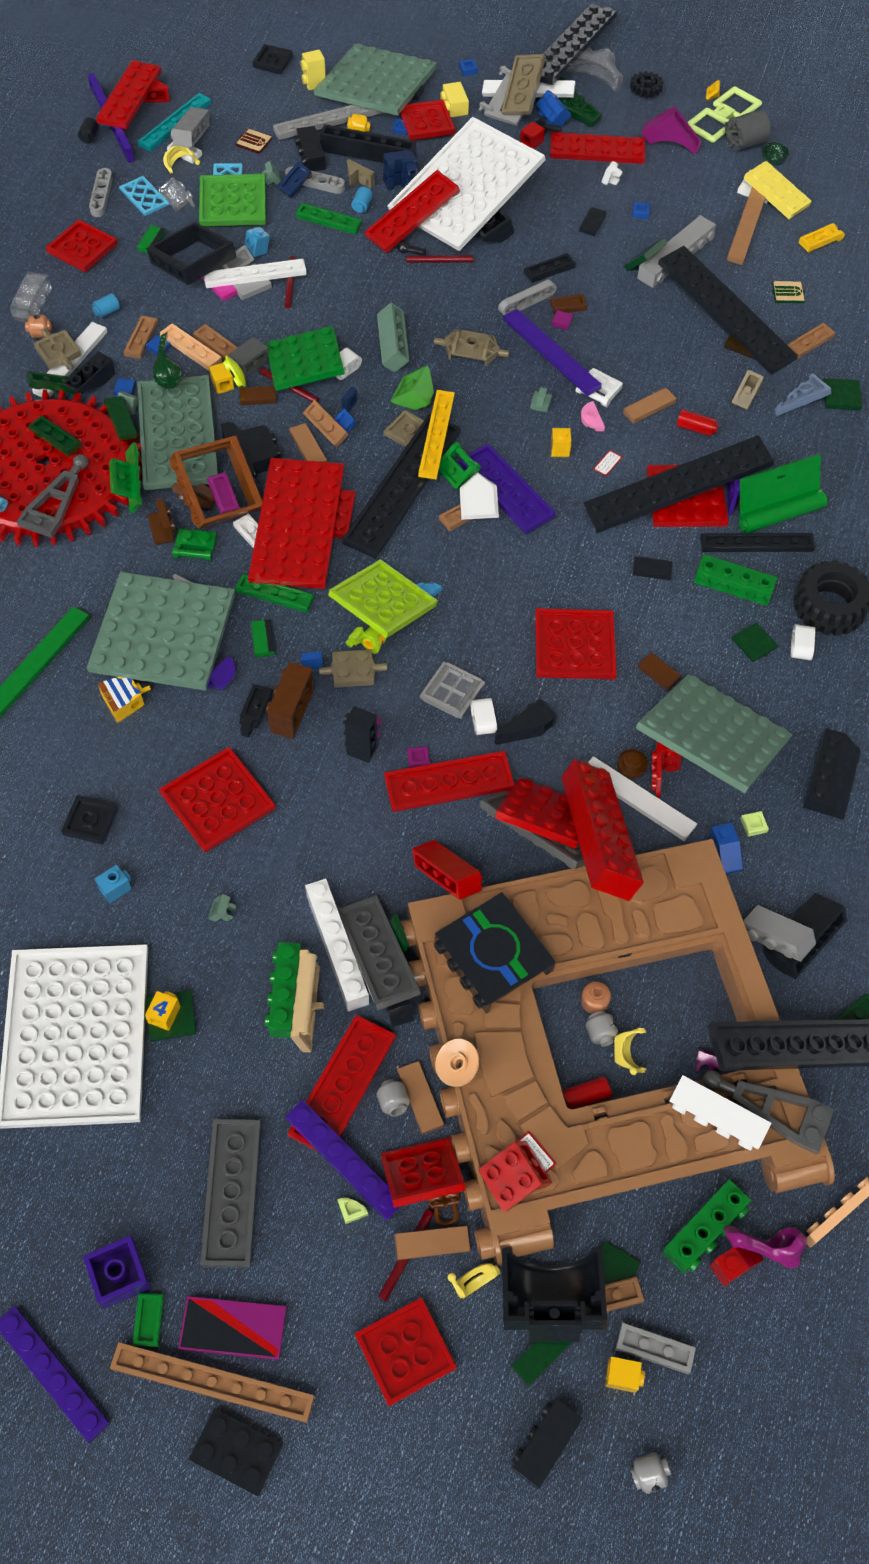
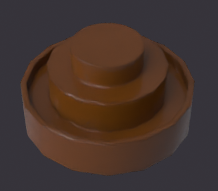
(632, 763)

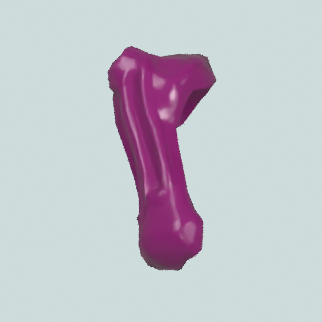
(782, 1248)

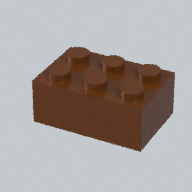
(290, 700)

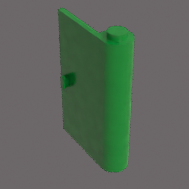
(781, 494)

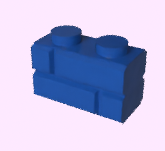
(553, 109)

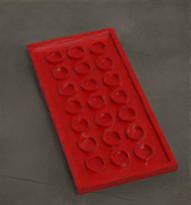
(297, 523)

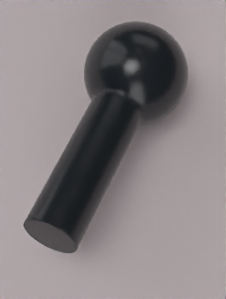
(404, 247)

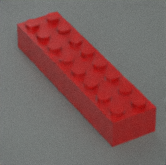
(601, 831)

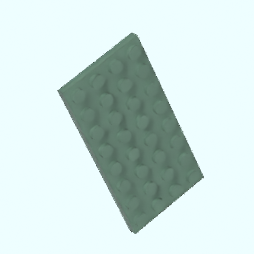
(172, 423)

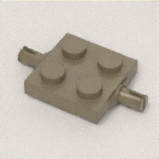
(57, 349)
(353, 668)

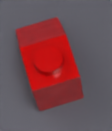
(158, 93)
(734, 1264)

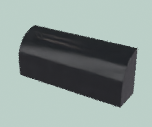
(825, 919)

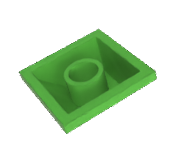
(414, 390)

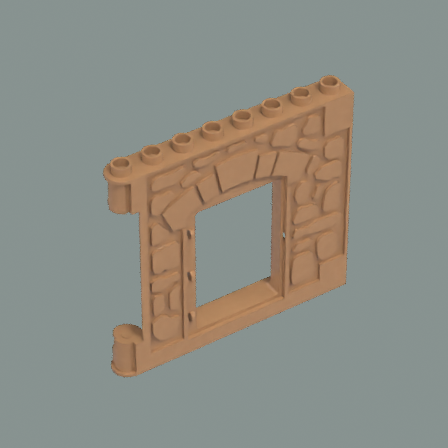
(642, 1140)

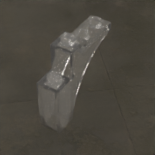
(598, 64)

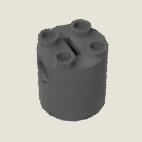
(747, 130)

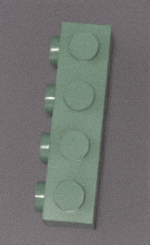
(393, 337)

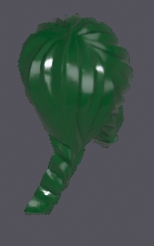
(165, 370)

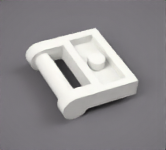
(610, 387)

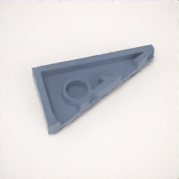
(804, 394)

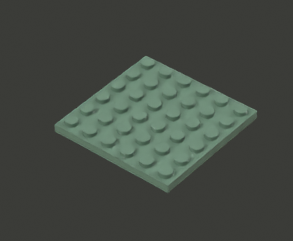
(375, 79)
(162, 631)
(715, 732)

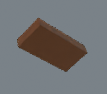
(568, 303)
(257, 395)
(659, 671)

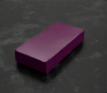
(223, 493)

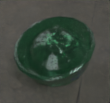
(775, 153)

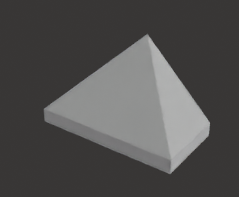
(243, 258)

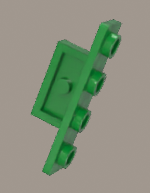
(125, 478)

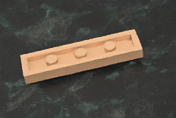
(191, 347)
(834, 1216)

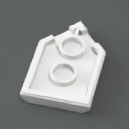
(478, 498)

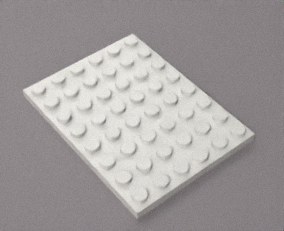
(487, 171)
(74, 1037)

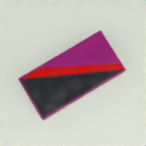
(232, 1328)

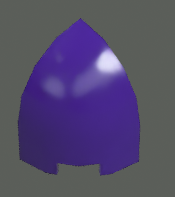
(222, 674)

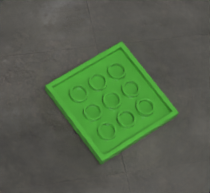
(232, 200)

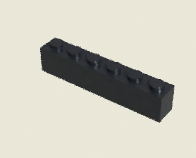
(361, 144)

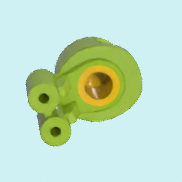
(369, 638)

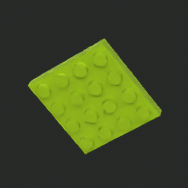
(383, 598)

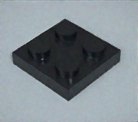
(272, 59)
(89, 819)

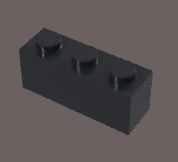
(310, 148)
(360, 734)
(545, 1443)

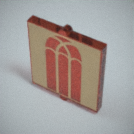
(254, 141)

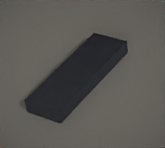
(549, 267)

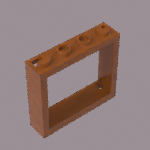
(241, 469)

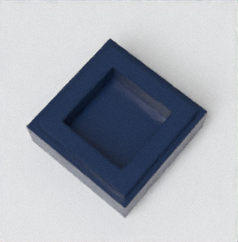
(349, 399)

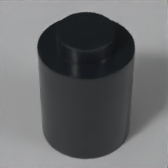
(88, 130)

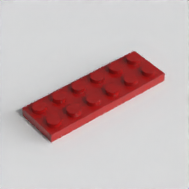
(129, 94)
(597, 148)
(411, 211)
(448, 781)
(348, 1075)

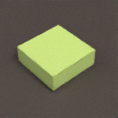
(754, 823)

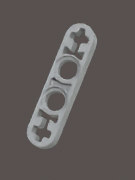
(332, 184)
(101, 192)
(543, 291)

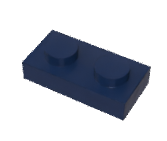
(294, 179)

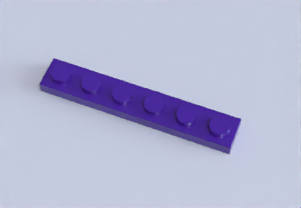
(342, 1159)
(52, 1375)

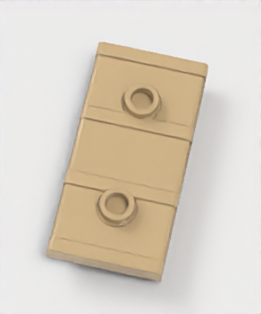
(306, 1001)

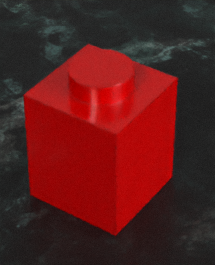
(532, 135)

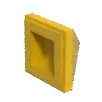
(713, 91)

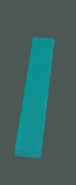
(163, 130)

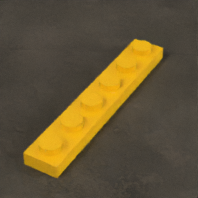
(436, 434)

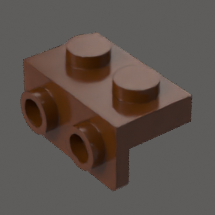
(202, 492)
(160, 524)

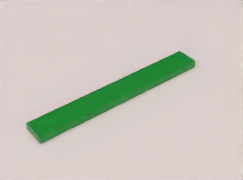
(41, 657)

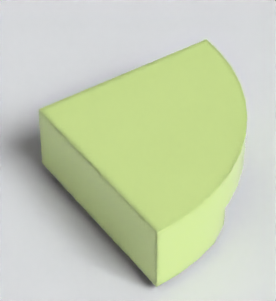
(351, 1209)

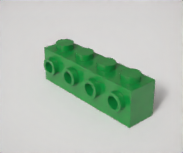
(735, 580)
(284, 989)
(705, 1227)

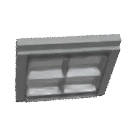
(452, 690)

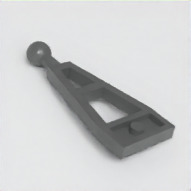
(46, 524)
(814, 1121)

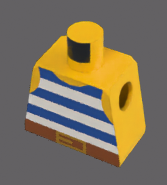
(123, 696)

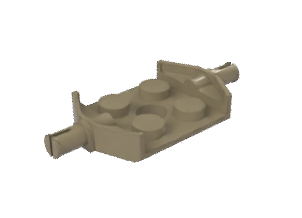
(484, 348)

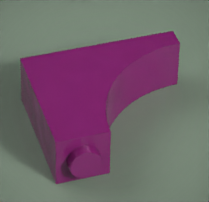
(671, 127)

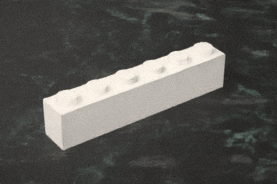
(337, 945)

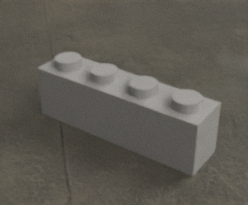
(190, 127)

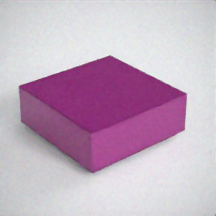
(562, 320)
(418, 756)

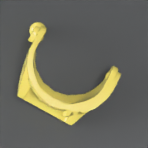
(176, 152)
(622, 1050)
(488, 1271)

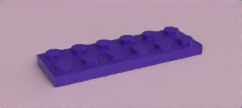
(513, 492)

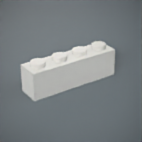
(720, 1112)

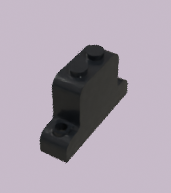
(256, 446)

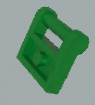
(453, 470)
(195, 540)

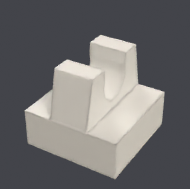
(611, 174)

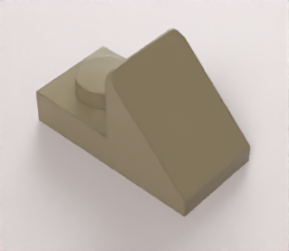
(359, 174)
(748, 390)

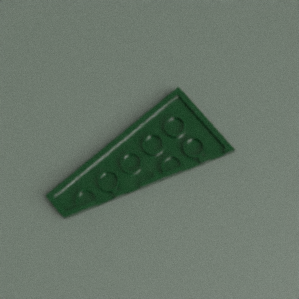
(580, 109)

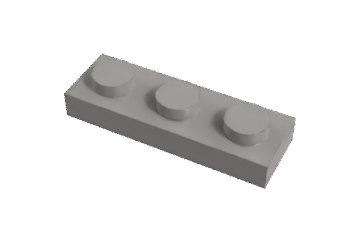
(655, 1348)

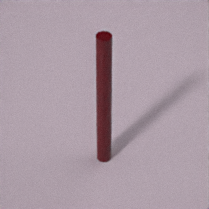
(439, 258)
(289, 288)
(310, 397)
(401, 1264)

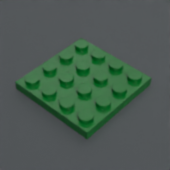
(304, 358)

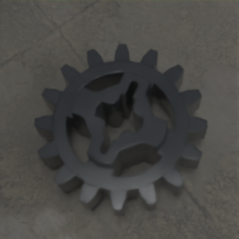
(646, 84)

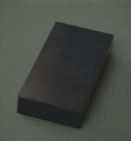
(592, 221)
(652, 568)

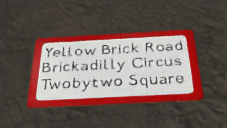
(607, 463)
(543, 1157)

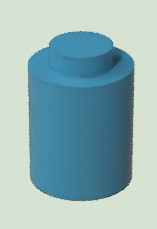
(362, 200)
(105, 305)

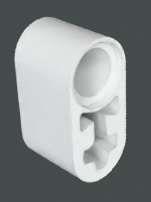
(350, 362)
(802, 642)
(483, 716)

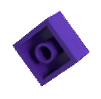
(116, 1272)

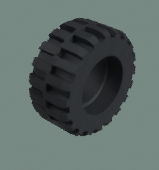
(827, 616)

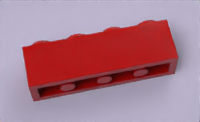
(447, 869)

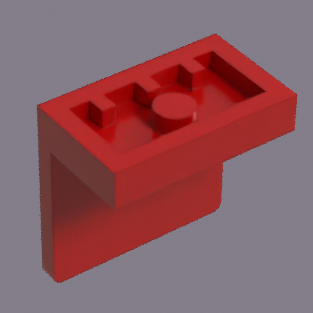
(665, 760)
(514, 1174)

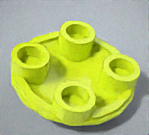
(232, 365)

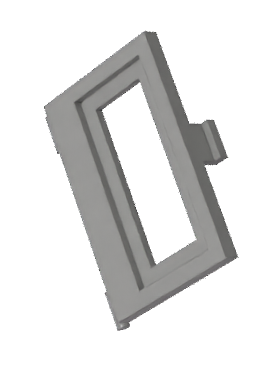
(494, 108)

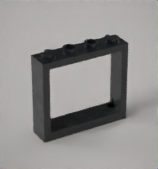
(161, 253)

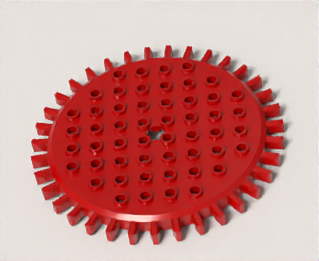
(28, 474)

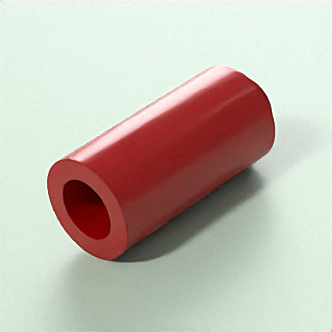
(697, 423)
(587, 1093)

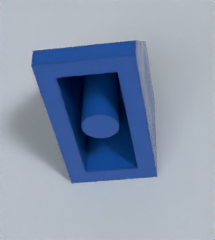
(727, 846)

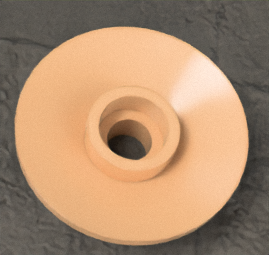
(448, 1062)

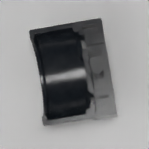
(554, 1299)

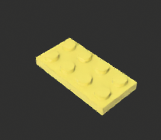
(777, 189)

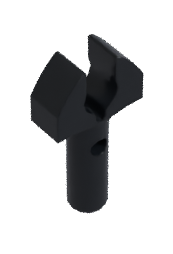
(548, 127)

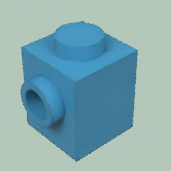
(257, 241)
(113, 883)

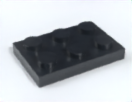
(236, 1452)

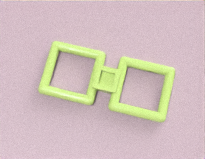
(723, 113)

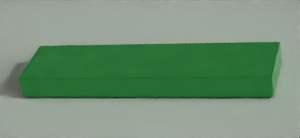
(329, 218)
(276, 594)

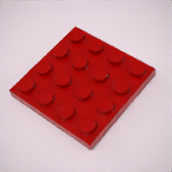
(701, 510)
(575, 644)
(217, 799)
(539, 811)

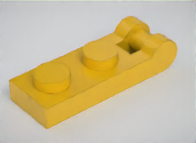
(821, 237)

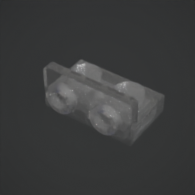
(176, 195)

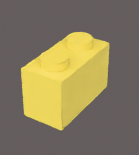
(313, 68)
(455, 99)

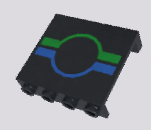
(492, 951)

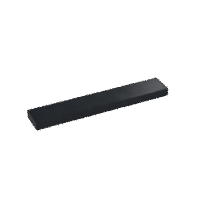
(757, 542)

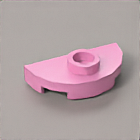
(591, 417)

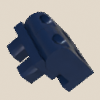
(399, 168)

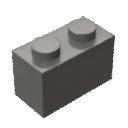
(250, 355)

